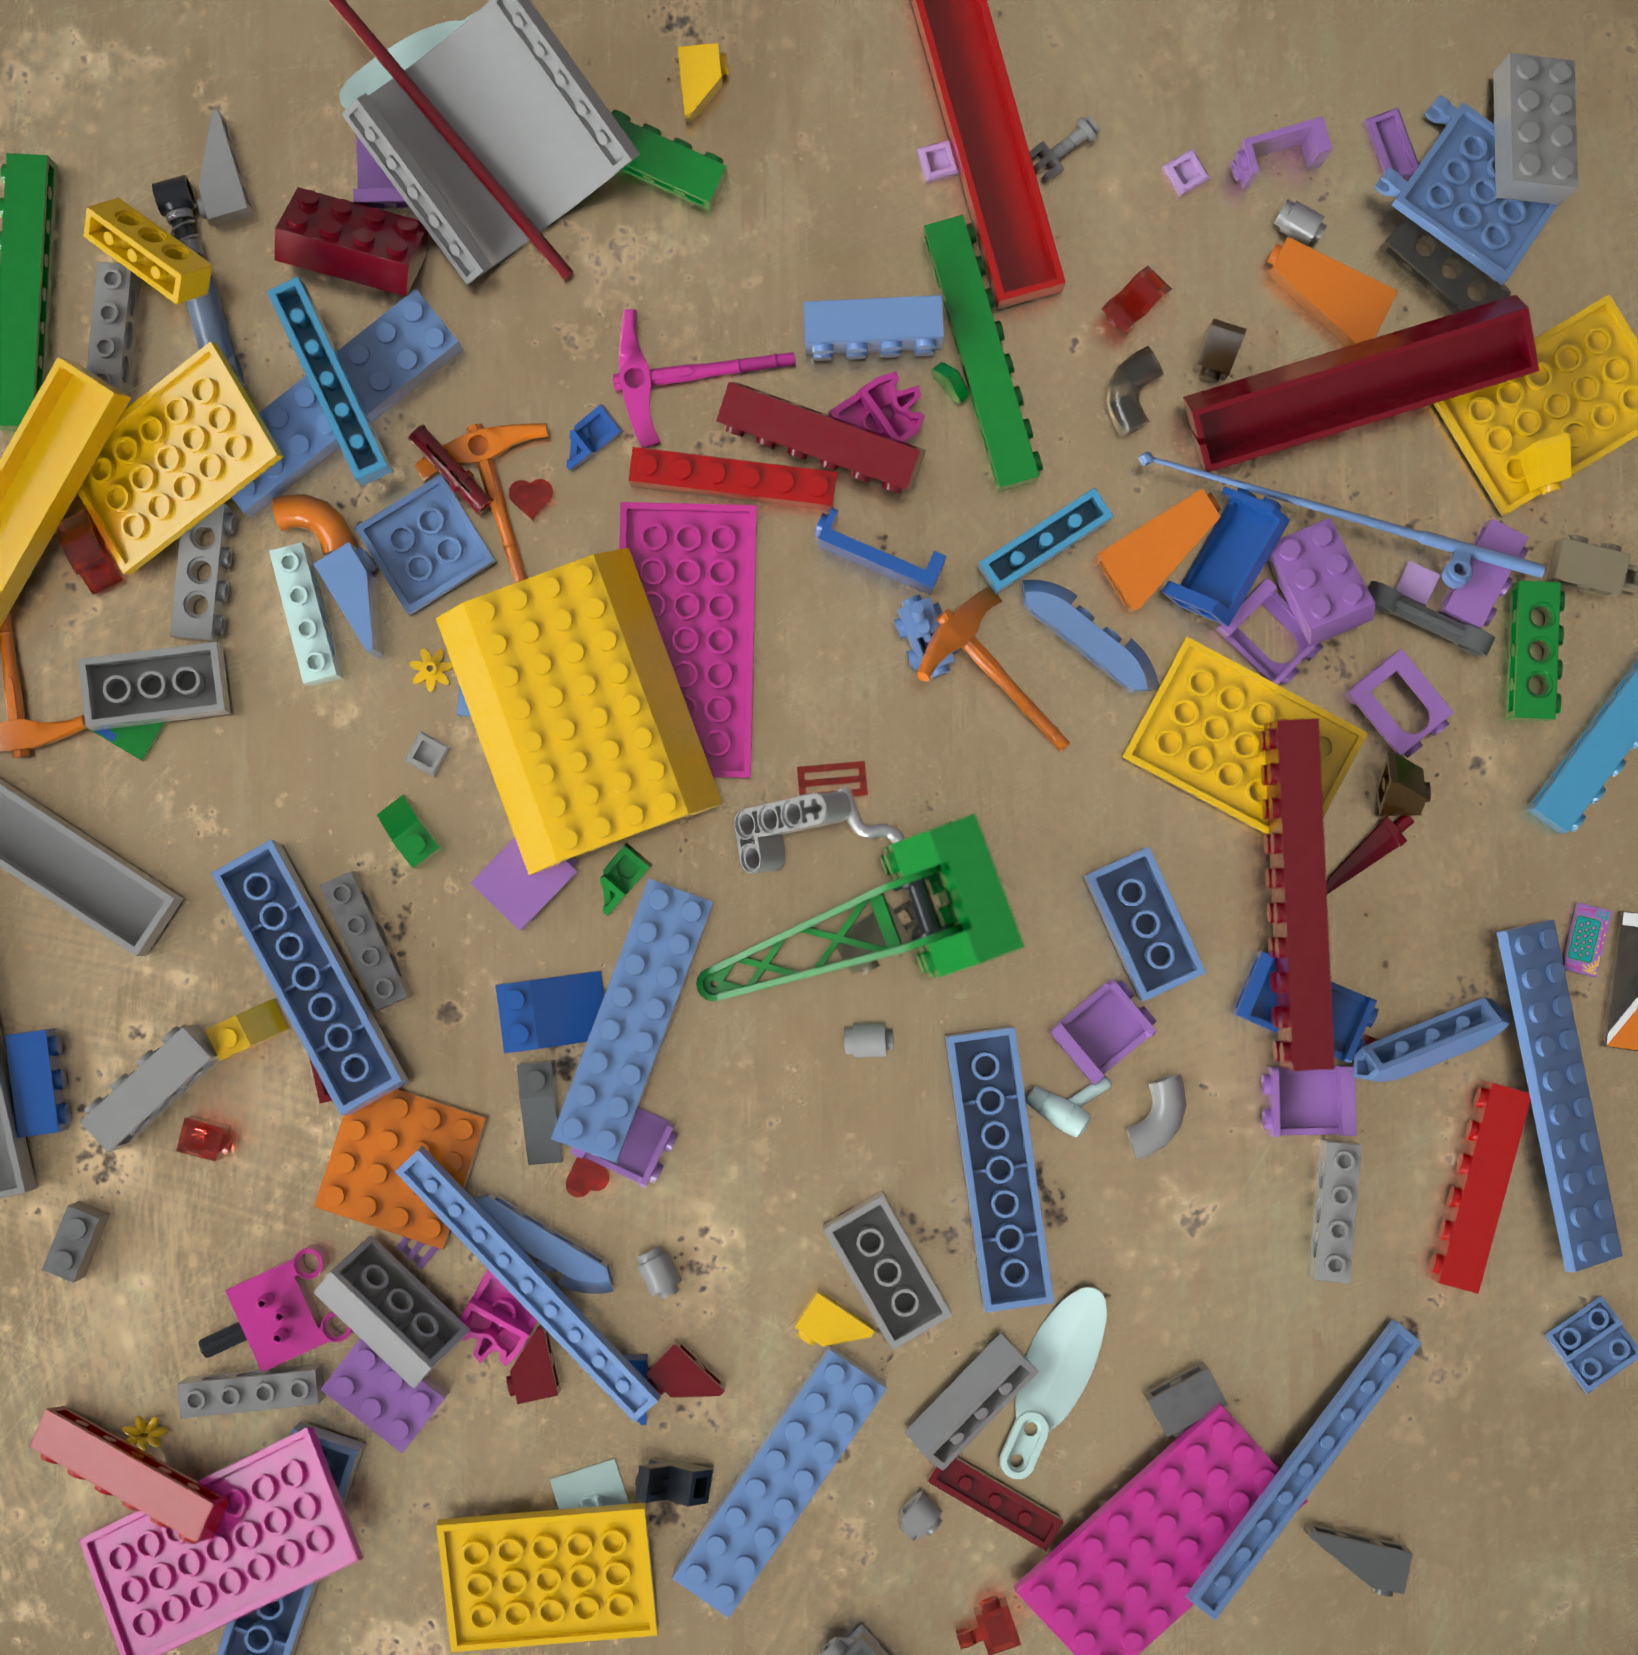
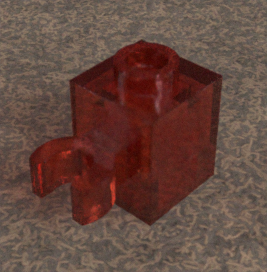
(205, 1138)
(994, 1627)

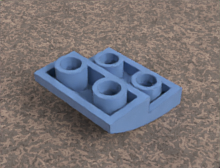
(1593, 1345)

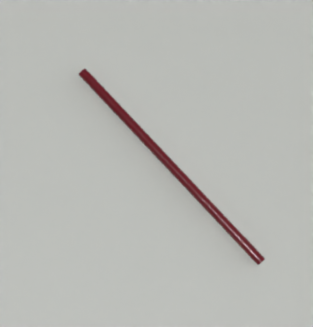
(452, 137)

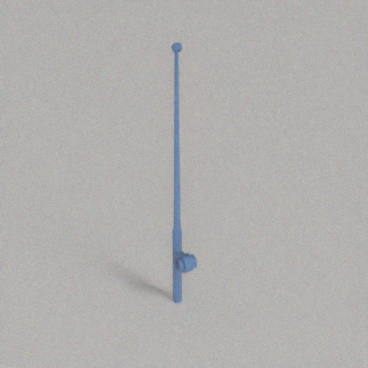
(1460, 550)

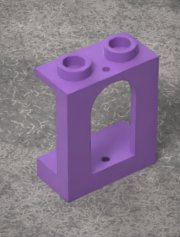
(1280, 609)
(1398, 739)

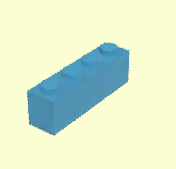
(1045, 541)

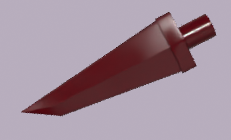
(1379, 843)

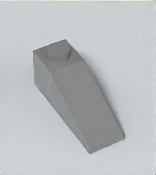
(221, 179)

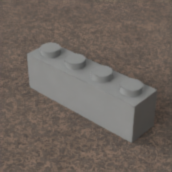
(971, 1402)

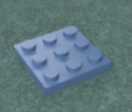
(425, 544)

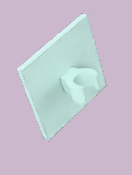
(590, 1487)

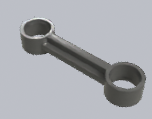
(1464, 636)

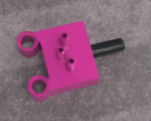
(277, 1314)

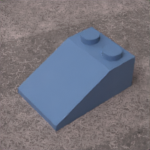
(355, 589)

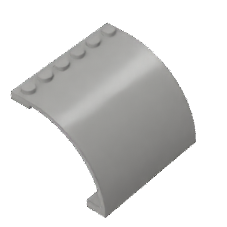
(518, 109)

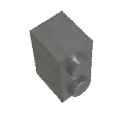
(75, 1241)
(1184, 1399)

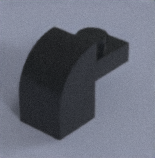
(674, 1482)

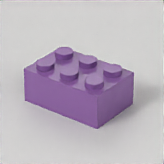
(1321, 582)
(382, 1397)

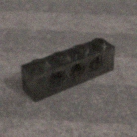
(1428, 269)

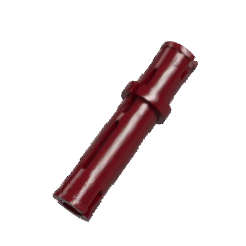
(477, 497)

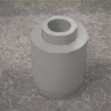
(1300, 222)
(868, 1040)
(659, 1272)

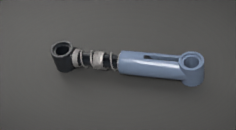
(176, 202)

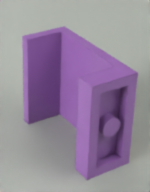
(1310, 135)
(373, 184)

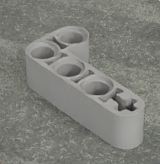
(762, 826)

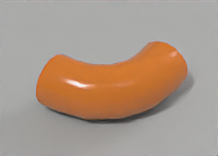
(313, 515)

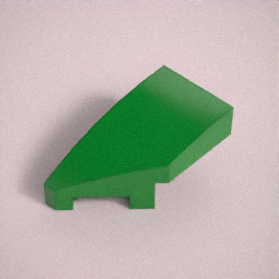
(621, 876)

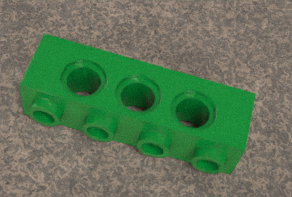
(1521, 701)

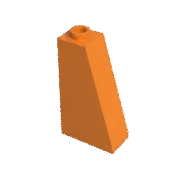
(1332, 292)
(1153, 551)

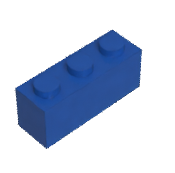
(37, 1082)

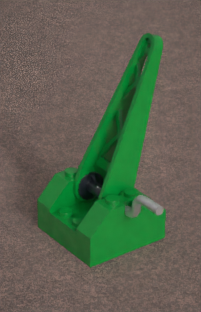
(956, 868)

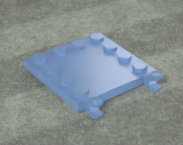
(1456, 195)

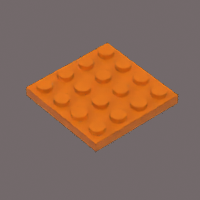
(378, 1141)

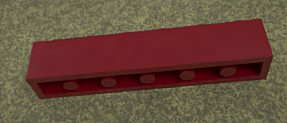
(820, 436)

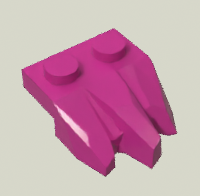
(883, 408)
(496, 1321)

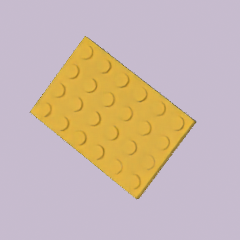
(1582, 389)
(176, 458)
(1207, 731)
(547, 1577)

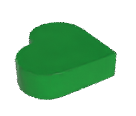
(950, 381)

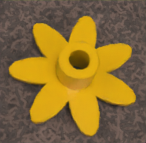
(436, 673)
(145, 1433)

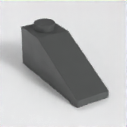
(539, 1110)
(1374, 1561)

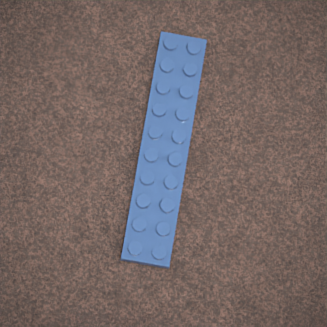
(1559, 1095)

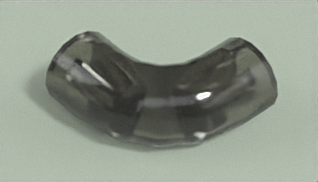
(1125, 391)

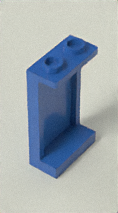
(1230, 557)
(876, 559)
(1349, 1009)

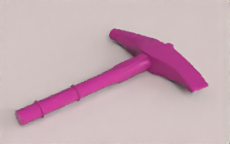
(637, 379)

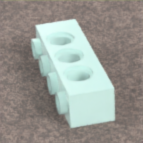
(306, 614)

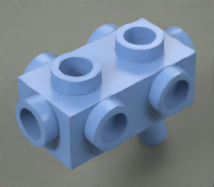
(918, 623)

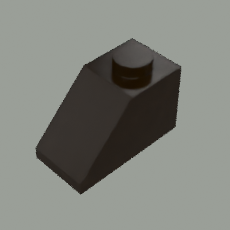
(1218, 350)
(1401, 787)

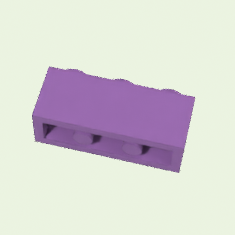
(1476, 599)

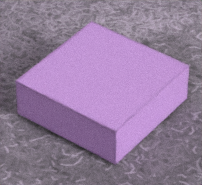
(938, 161)
(1186, 172)
(1417, 583)

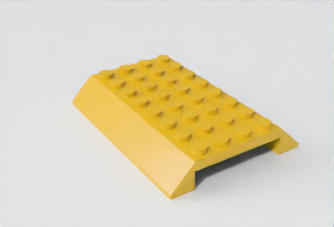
(578, 708)

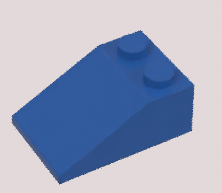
(549, 1010)

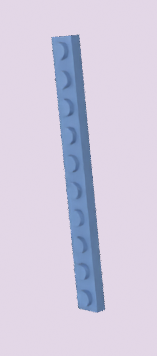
(528, 1284)
(1303, 1470)

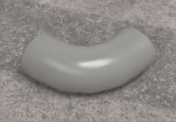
(1164, 1117)

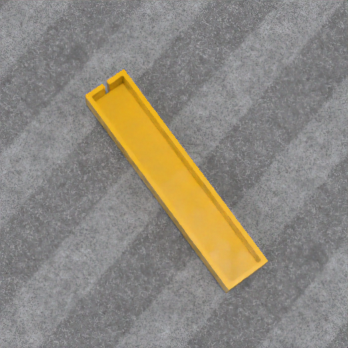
(48, 466)

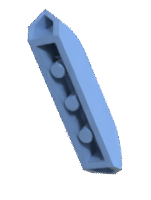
(1125, 664)
(1431, 1041)
(579, 1267)

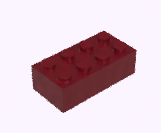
(351, 241)

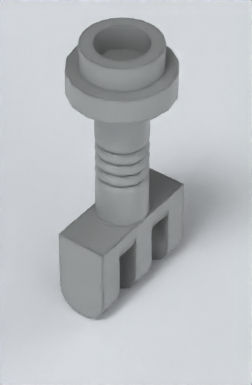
(1087, 129)

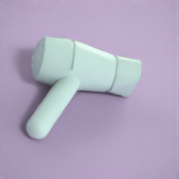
(1067, 1113)

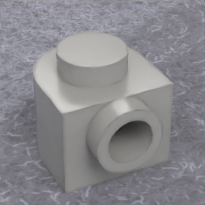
(919, 1516)

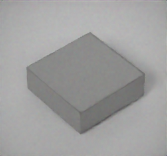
(427, 754)

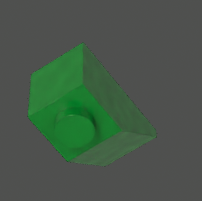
(409, 832)

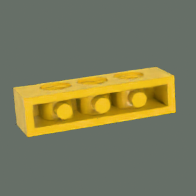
(147, 250)

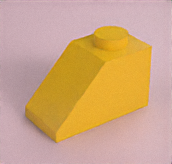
(700, 76)
(1547, 463)
(247, 1029)
(830, 1322)

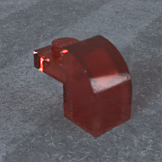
(1136, 300)
(87, 552)

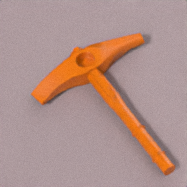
(481, 448)
(958, 631)
(17, 733)

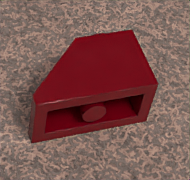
(535, 1371)
(683, 1374)

